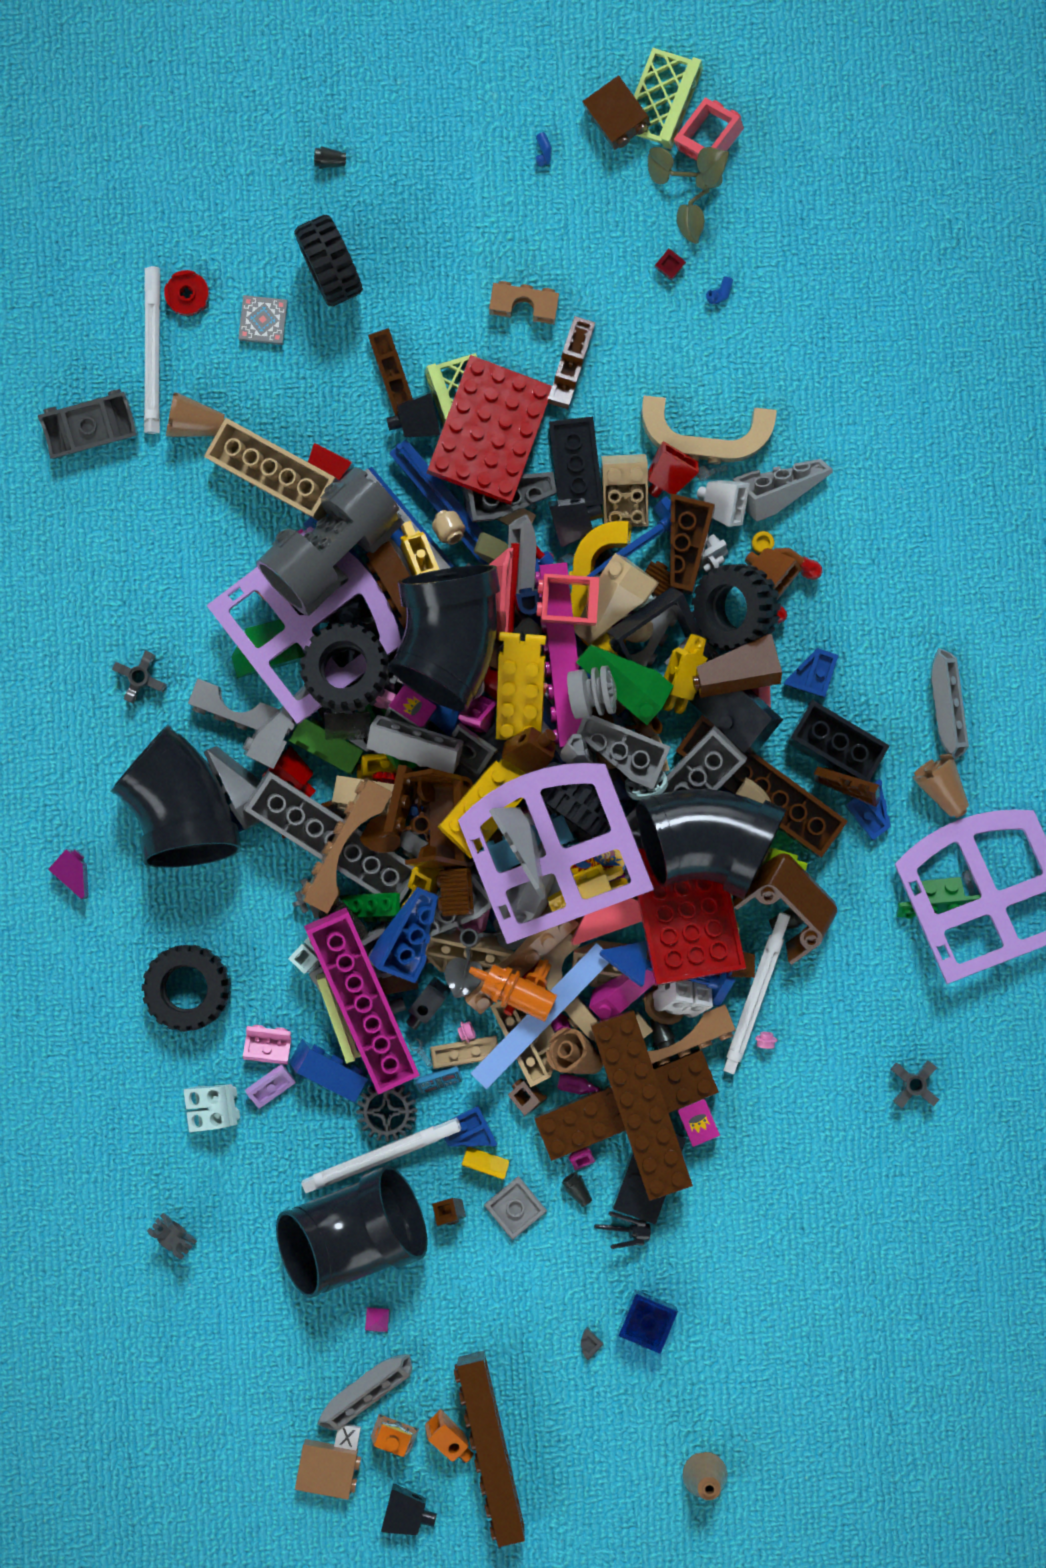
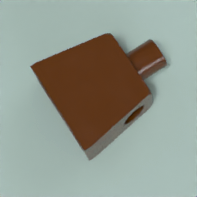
(530, 749)

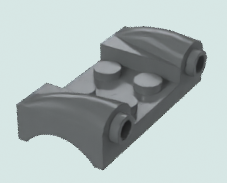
(88, 424)

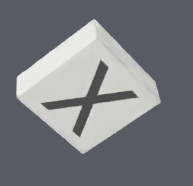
(348, 1437)

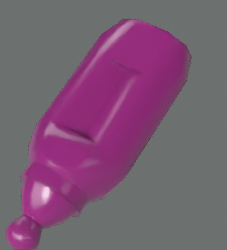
(575, 1084)

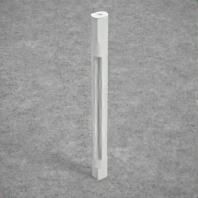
(152, 336)
(756, 994)
(380, 1155)

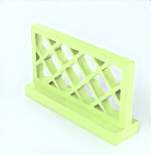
(681, 97)
(438, 387)
(340, 1026)

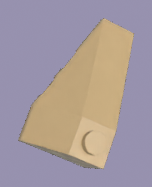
(620, 591)

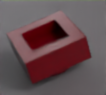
(670, 264)

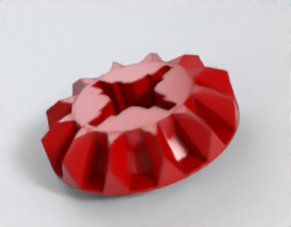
(385, 777)

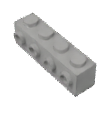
(414, 744)

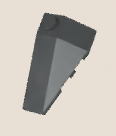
(530, 490)
(236, 781)

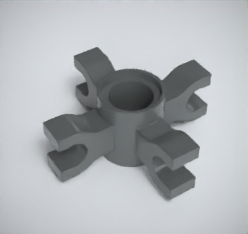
(144, 666)
(903, 1097)
(172, 1236)

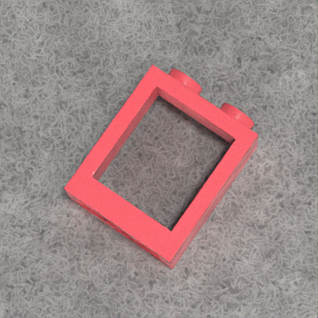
(724, 141)
(592, 599)

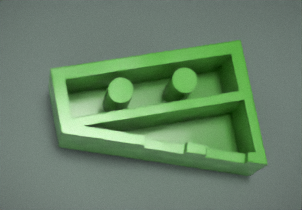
(337, 752)

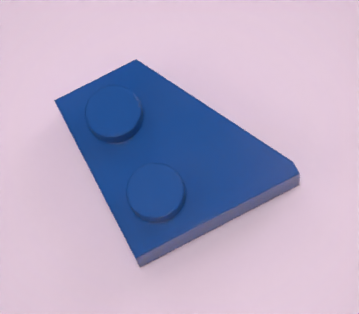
(814, 673)
(871, 818)
(473, 1131)

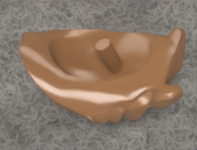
(660, 1016)

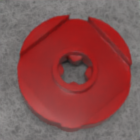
(195, 283)

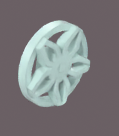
(638, 789)

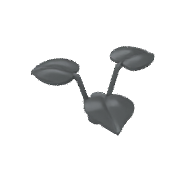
(457, 970)

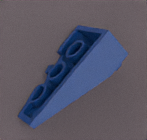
(405, 940)

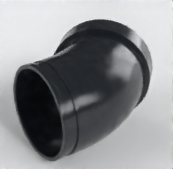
(448, 633)
(178, 805)
(707, 836)
(352, 1233)

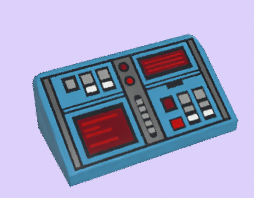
(438, 1079)

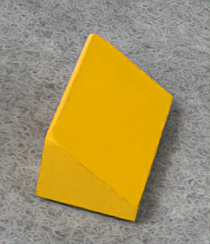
(374, 763)
(485, 1162)

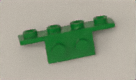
(942, 894)
(373, 906)

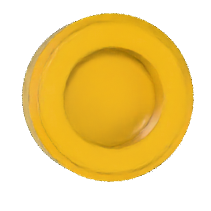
(761, 541)

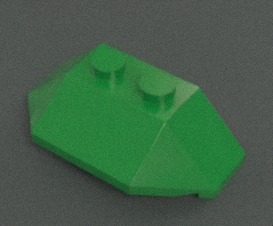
(259, 636)

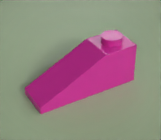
(480, 714)
(617, 995)

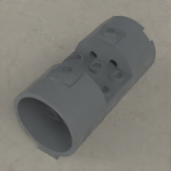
(303, 565)

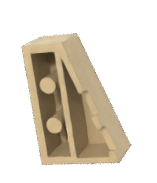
(345, 792)

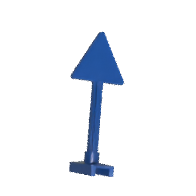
(663, 511)
(633, 963)

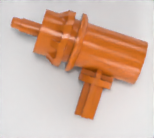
(523, 994)

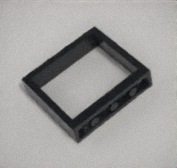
(669, 598)

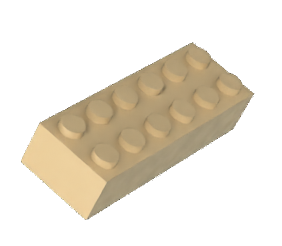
(270, 468)

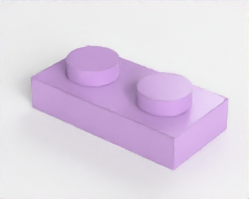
(270, 1086)

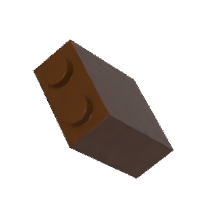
(616, 113)

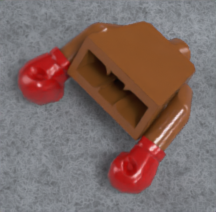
(782, 567)

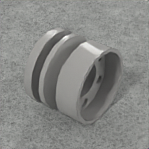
(586, 693)

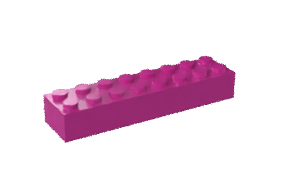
(561, 654)
(361, 1000)

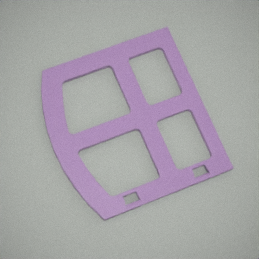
(300, 627)
(557, 859)
(992, 901)

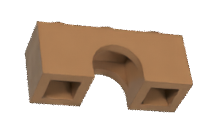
(505, 297)

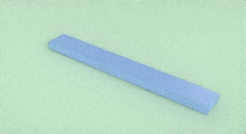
(530, 1027)

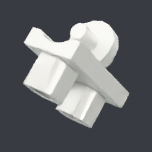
(713, 554)

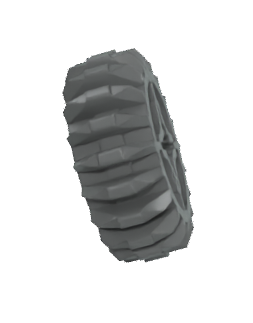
(387, 1131)

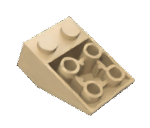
(625, 489)

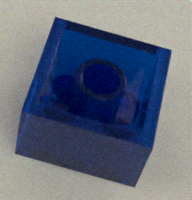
(647, 1321)

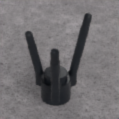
(639, 1231)

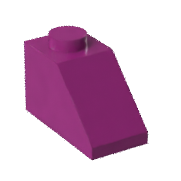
(72, 872)

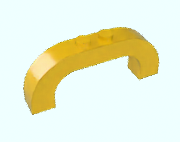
(604, 537)

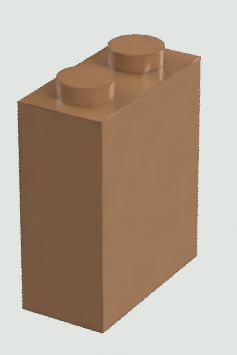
(327, 1469)

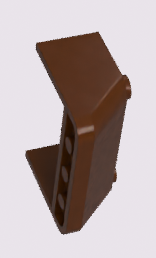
(443, 793)
(787, 880)

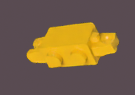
(417, 550)
(681, 672)
(591, 883)

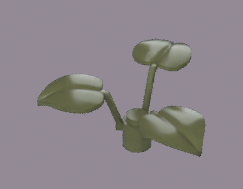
(711, 165)

